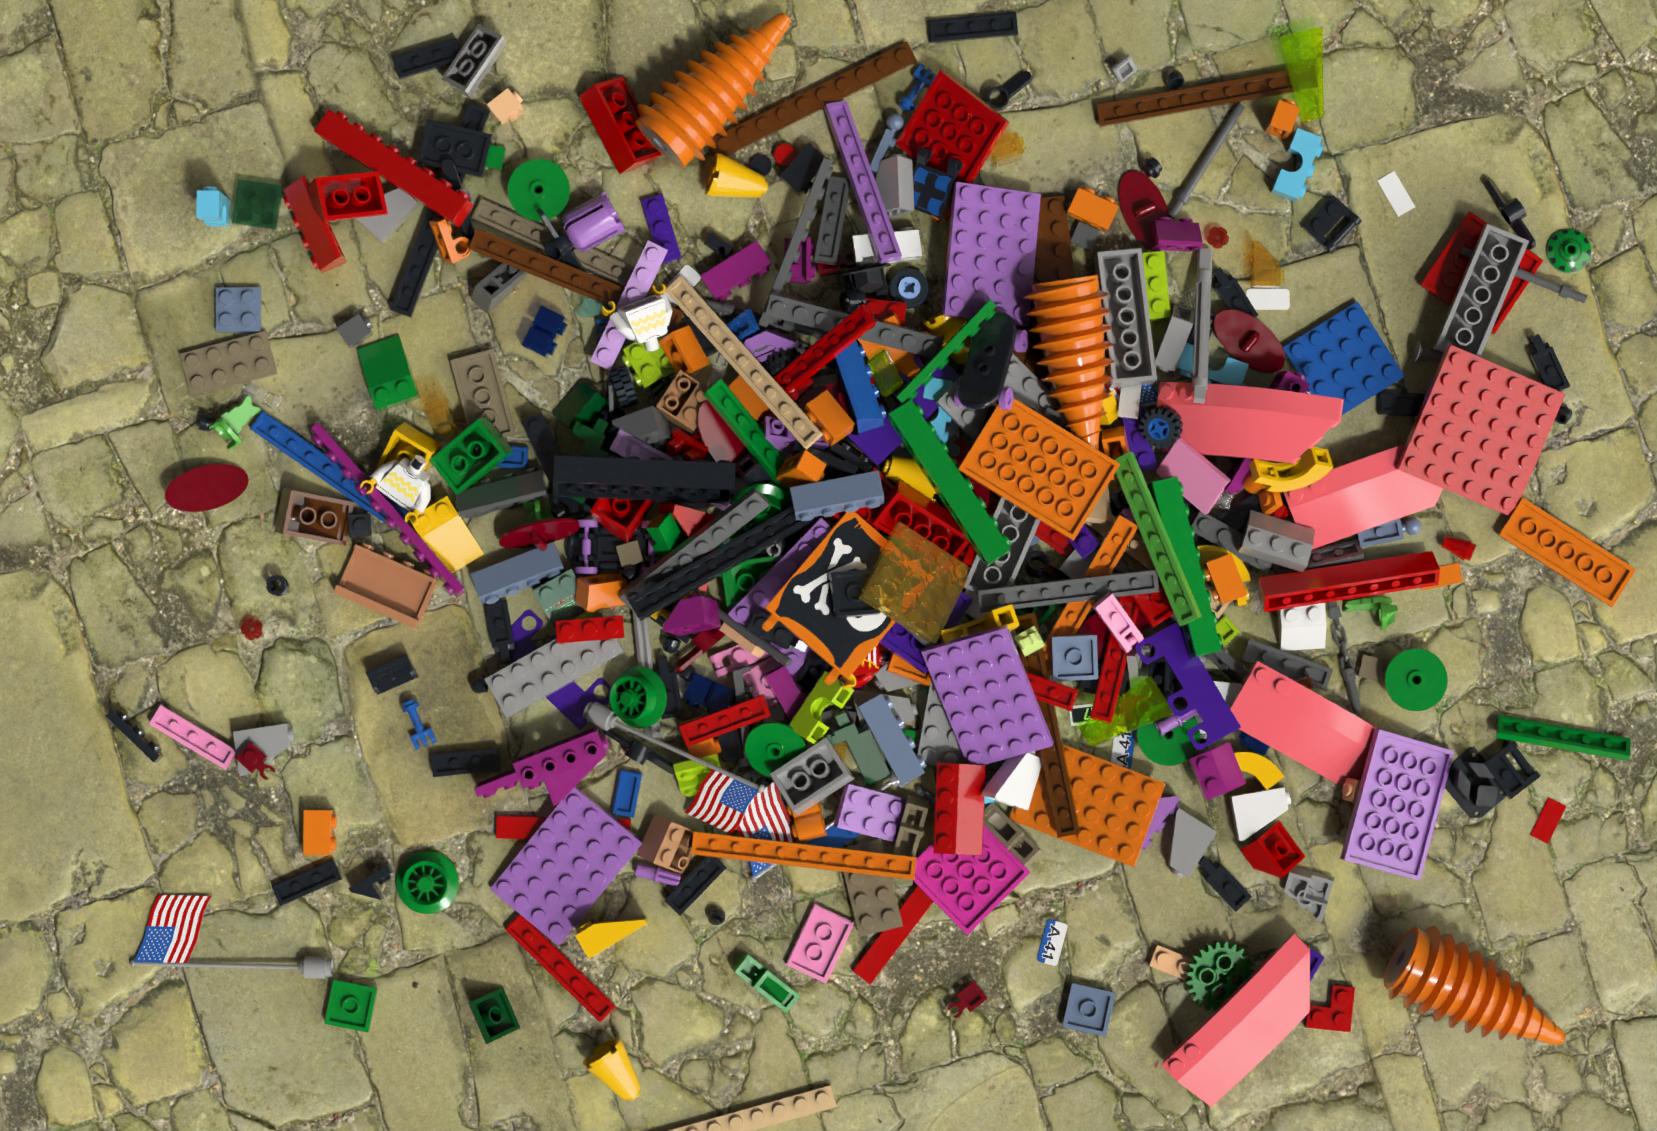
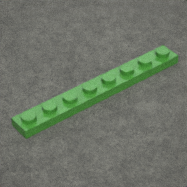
(1156, 540)

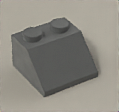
(646, 425)

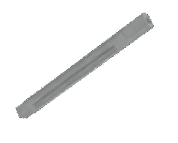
(1202, 325)
(645, 659)

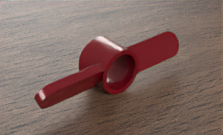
(703, 641)

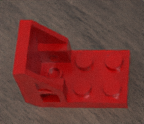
(689, 522)

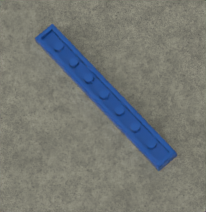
(313, 460)

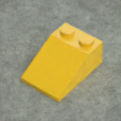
(407, 443)
(447, 535)
(603, 934)

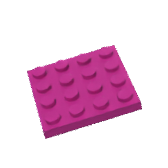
(969, 884)

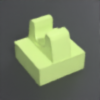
(1030, 641)

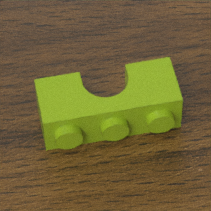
(1156, 285)
(808, 718)

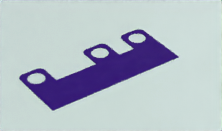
(883, 440)
(1197, 685)
(568, 700)

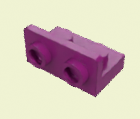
(803, 269)

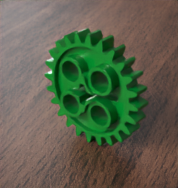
(1208, 960)

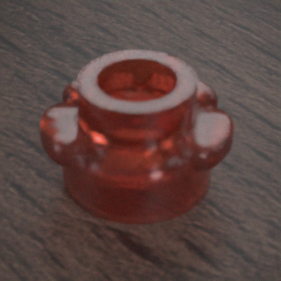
(1222, 233)
(251, 635)

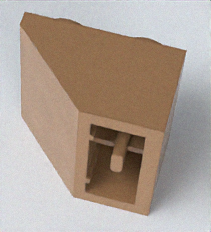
(682, 401)
(667, 844)

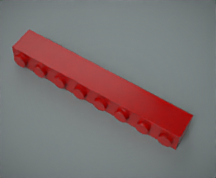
(394, 168)
(1348, 581)

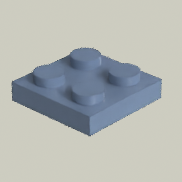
(238, 309)
(1074, 657)
(1088, 1009)

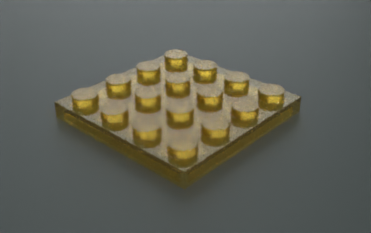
(915, 583)

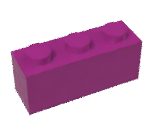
(736, 271)

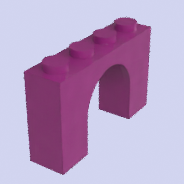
(786, 692)

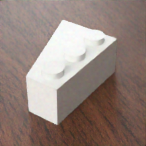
(908, 242)

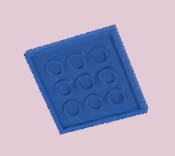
(1344, 358)

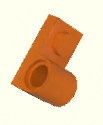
(447, 243)
(1268, 500)

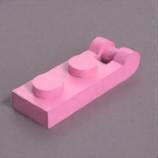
(1117, 621)
(738, 658)

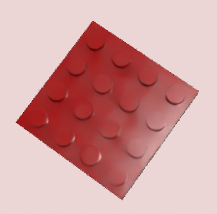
(953, 126)
(1450, 266)

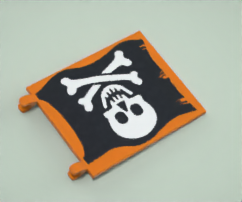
(806, 599)

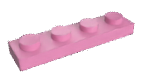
(193, 737)

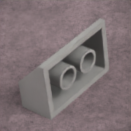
(474, 60)
(1277, 541)
(811, 776)

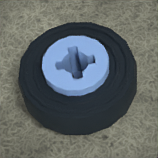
(905, 283)

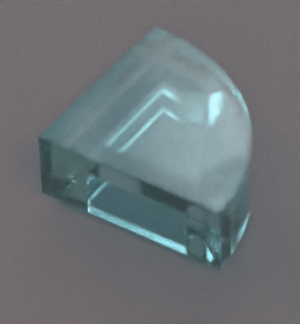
(591, 308)

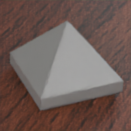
(1124, 68)

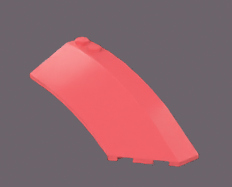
(1250, 420)
(1360, 497)
(1302, 725)
(1245, 1025)

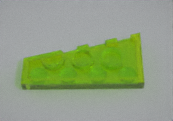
(1304, 66)
(1133, 709)

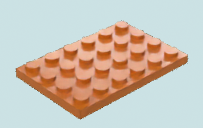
(1039, 468)
(1110, 804)

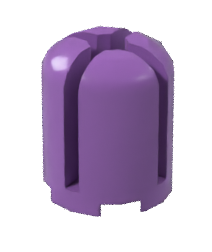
(592, 223)

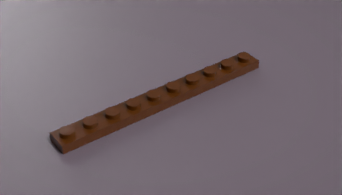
(1193, 98)
(815, 100)
(553, 271)
(1052, 757)

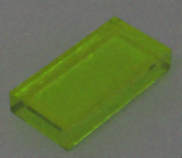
(885, 373)

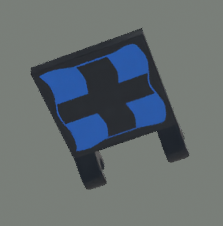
(933, 186)

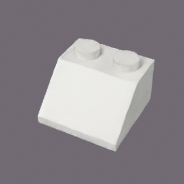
(1302, 627)

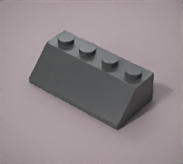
(502, 494)

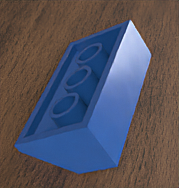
(858, 388)

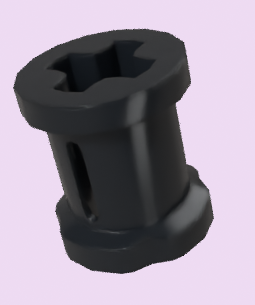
(284, 585)

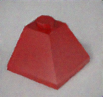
(1273, 851)

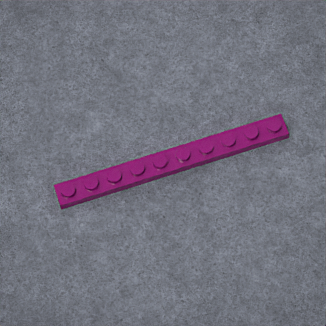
(392, 517)

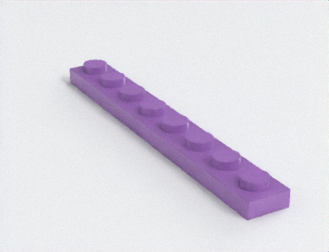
(863, 182)

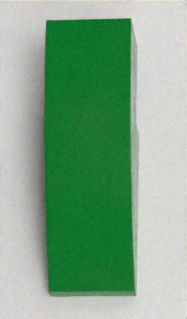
(665, 534)
(765, 981)

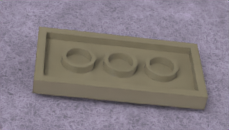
(228, 364)
(483, 391)
(872, 897)

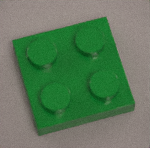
(351, 1005)

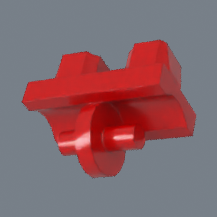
(686, 445)

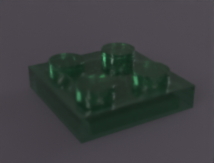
(257, 204)

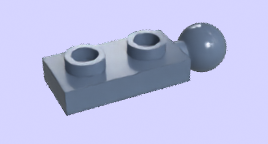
(894, 123)
(1389, 532)

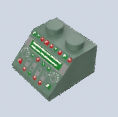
(559, 598)

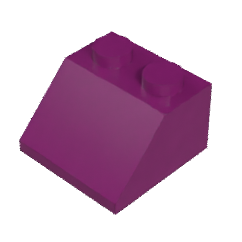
(1174, 235)
(693, 616)
(1216, 771)

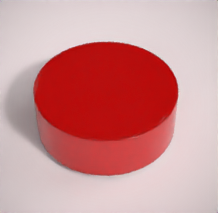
(784, 155)

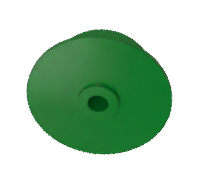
(536, 186)
(776, 498)
(1416, 679)
(638, 697)
(772, 746)
(1170, 748)
(427, 882)

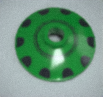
(1558, 253)

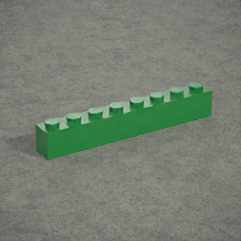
(949, 483)
(1201, 633)

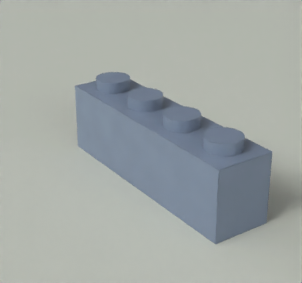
(837, 496)
(517, 574)
(892, 739)

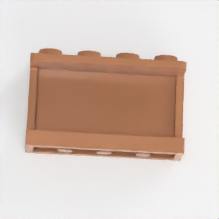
(386, 585)

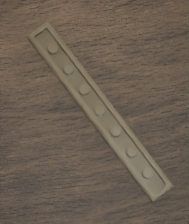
(538, 235)

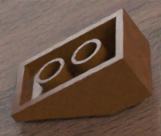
(313, 516)

